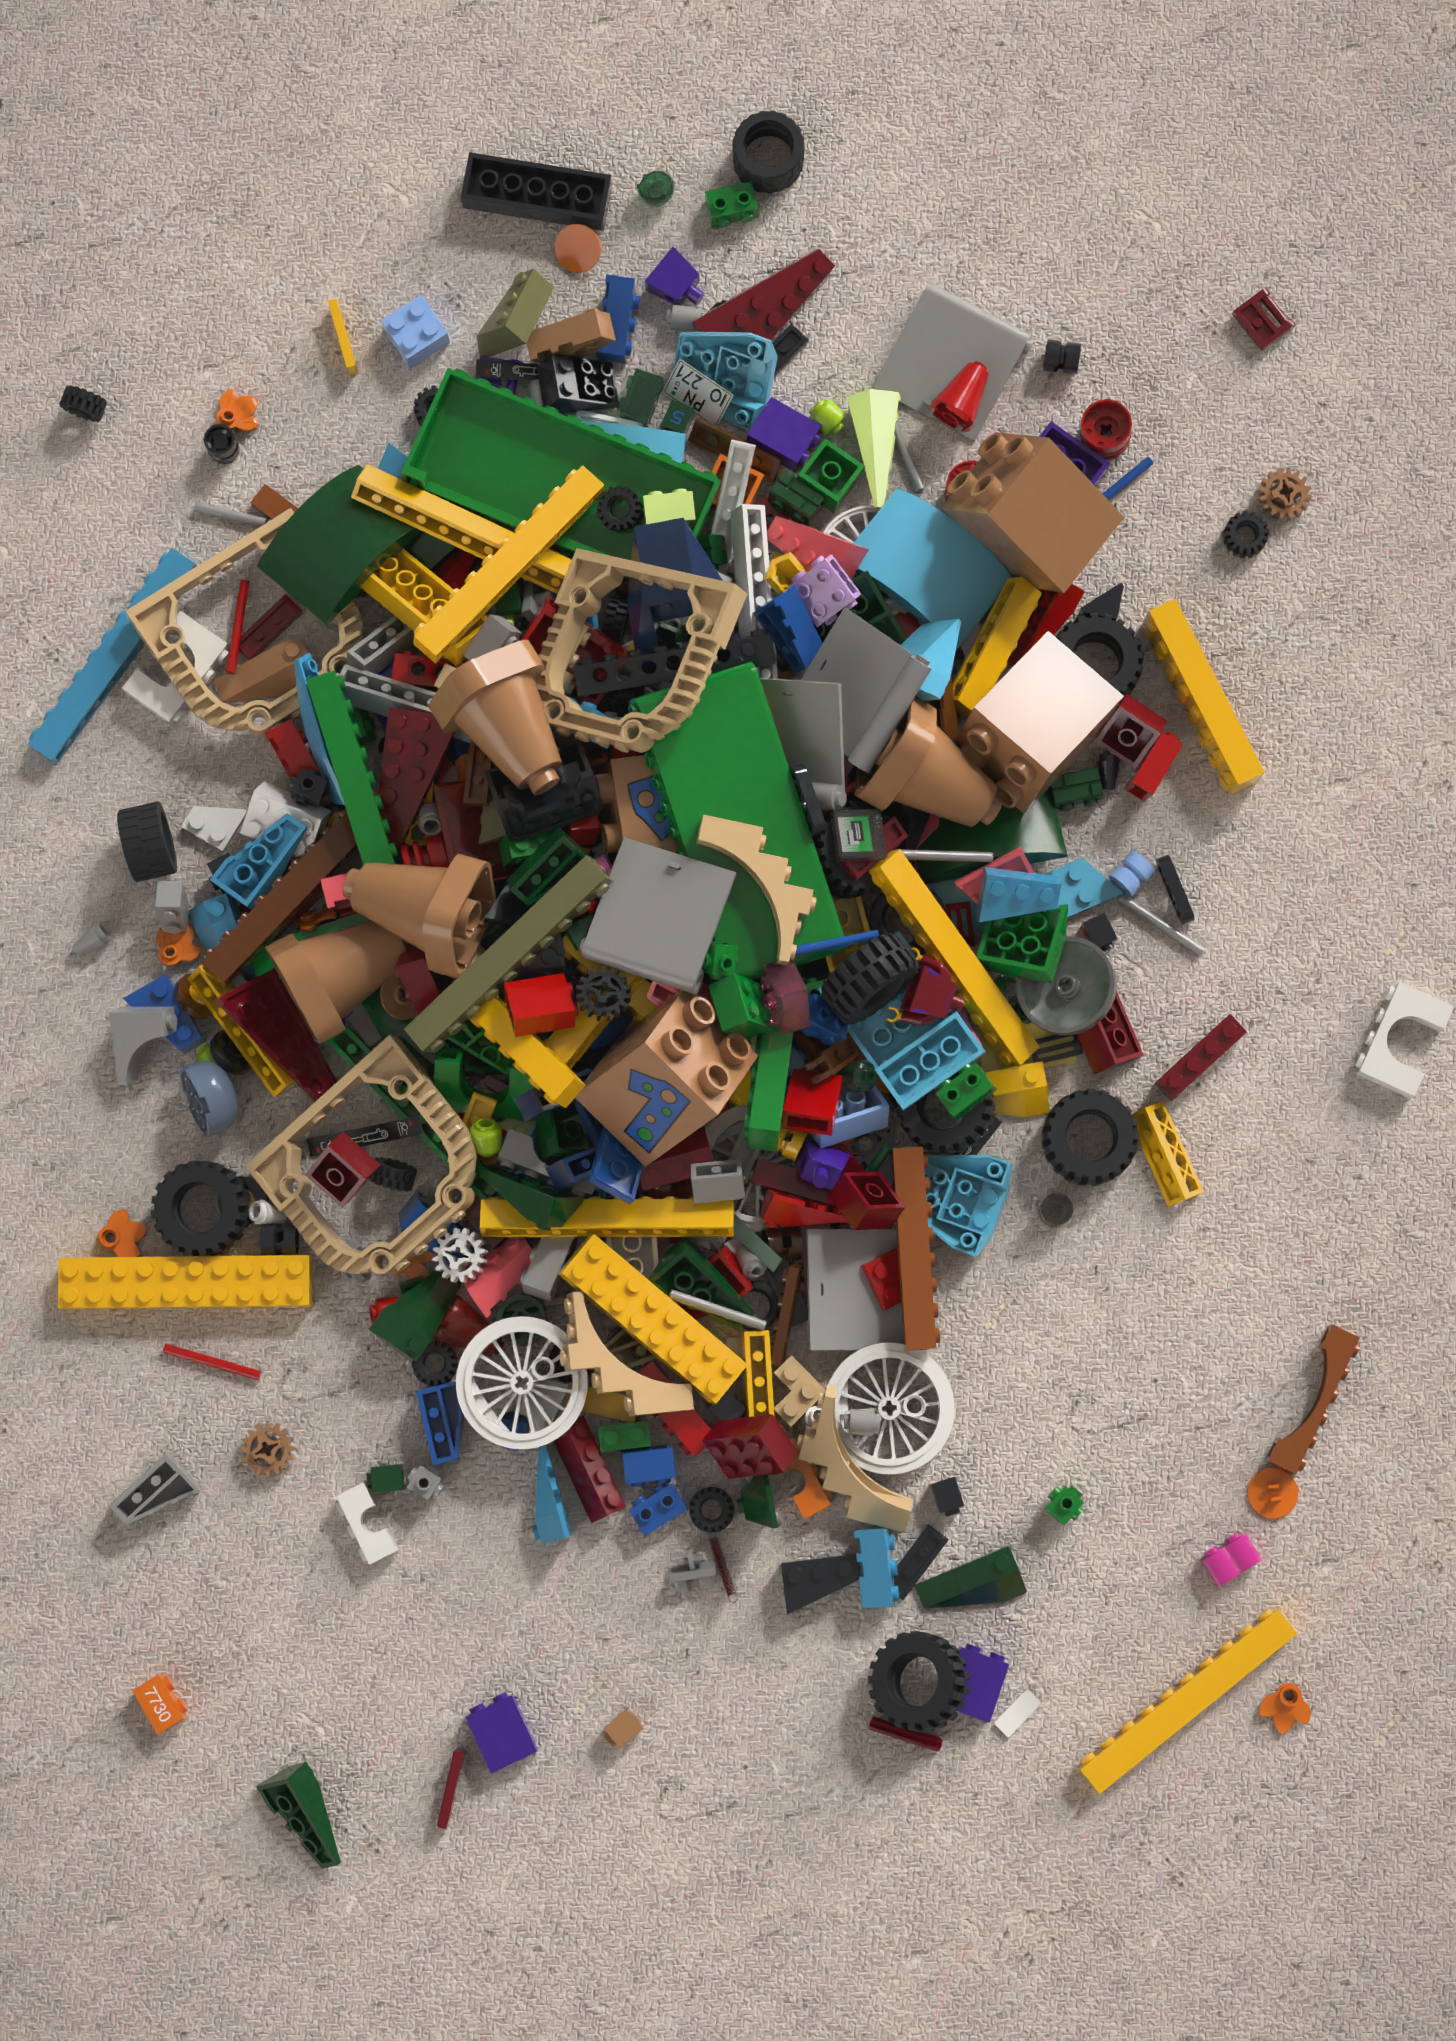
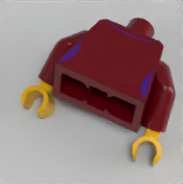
(928, 994)

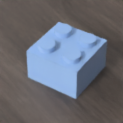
(415, 331)

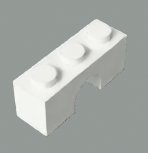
(354, 1505)

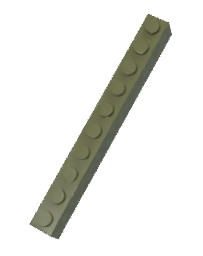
(508, 955)

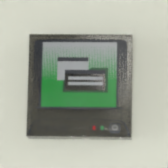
(858, 835)

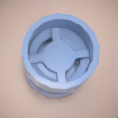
(1133, 871)

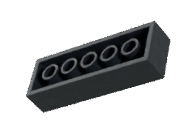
(536, 191)

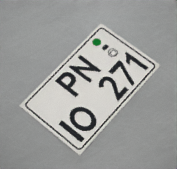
(698, 391)

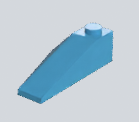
(260, 862)
(214, 918)
(550, 1509)

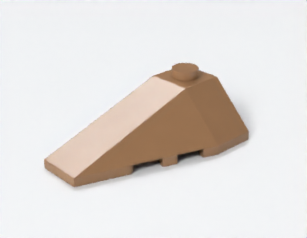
(263, 676)

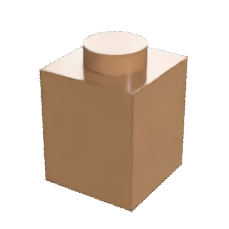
(622, 1728)

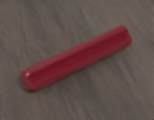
(918, 1738)

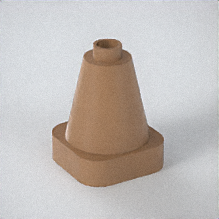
(503, 714)
(928, 773)
(428, 906)
(335, 972)

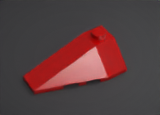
(1050, 615)
(793, 1210)

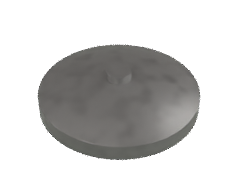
(1079, 993)

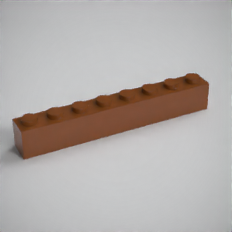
(914, 1249)

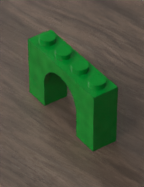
(456, 1090)

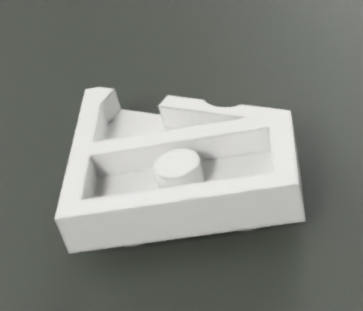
(214, 824)

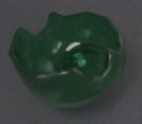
(656, 188)

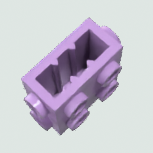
(825, 590)

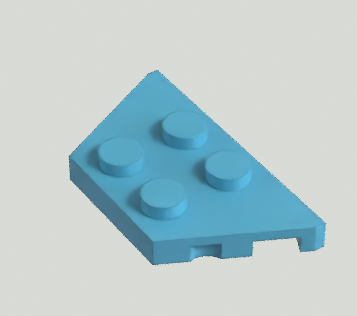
(1083, 887)

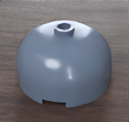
(210, 1096)

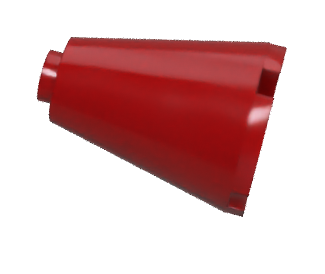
(961, 397)

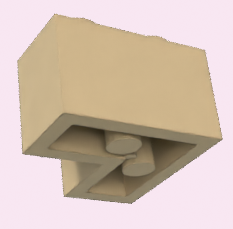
(803, 1388)

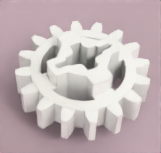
(462, 1245)

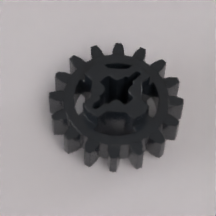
(591, 991)

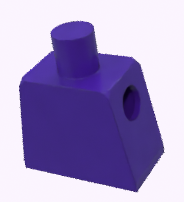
(674, 280)
(821, 1166)

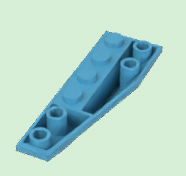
(307, 668)

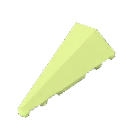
(874, 422)

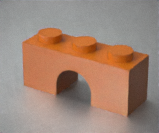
(812, 1497)

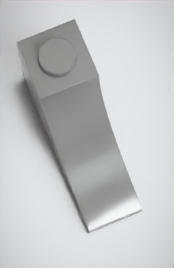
(132, 1031)

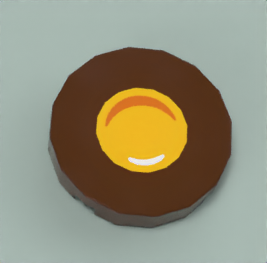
(189, 998)

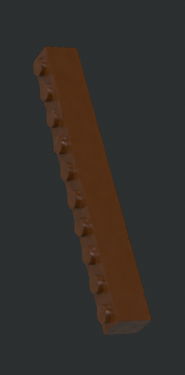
(282, 902)

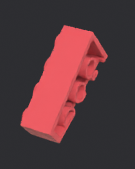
(809, 544)

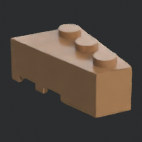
(572, 336)

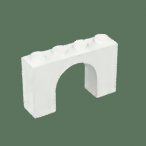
(167, 701)
(1377, 1062)

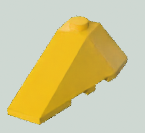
(1020, 1090)

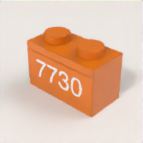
(161, 1703)

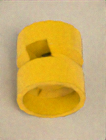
(792, 1148)

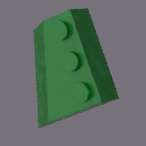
(1025, 944)

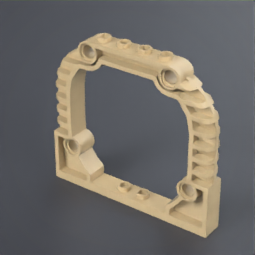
(587, 581)
(156, 621)
(280, 1163)

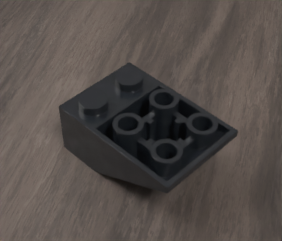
(577, 384)

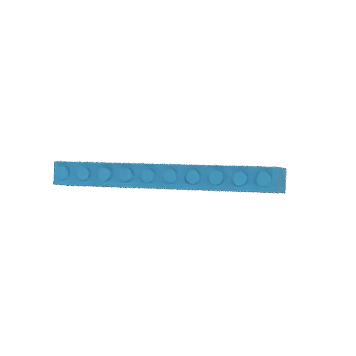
(102, 669)

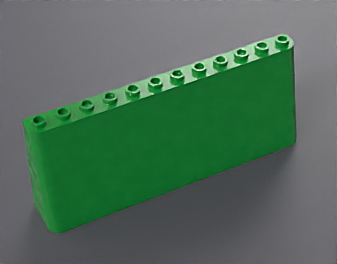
(508, 455)
(734, 769)

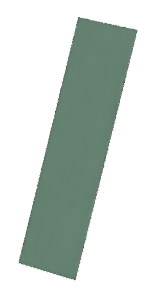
(755, 1244)

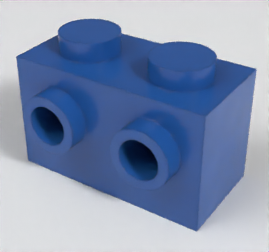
(824, 1022)
(648, 1465)
(658, 1508)

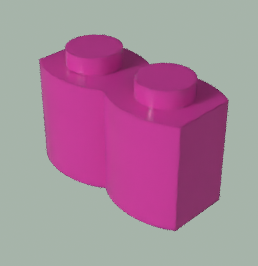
(1230, 1559)

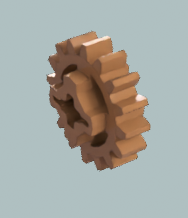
(1283, 484)
(272, 1460)

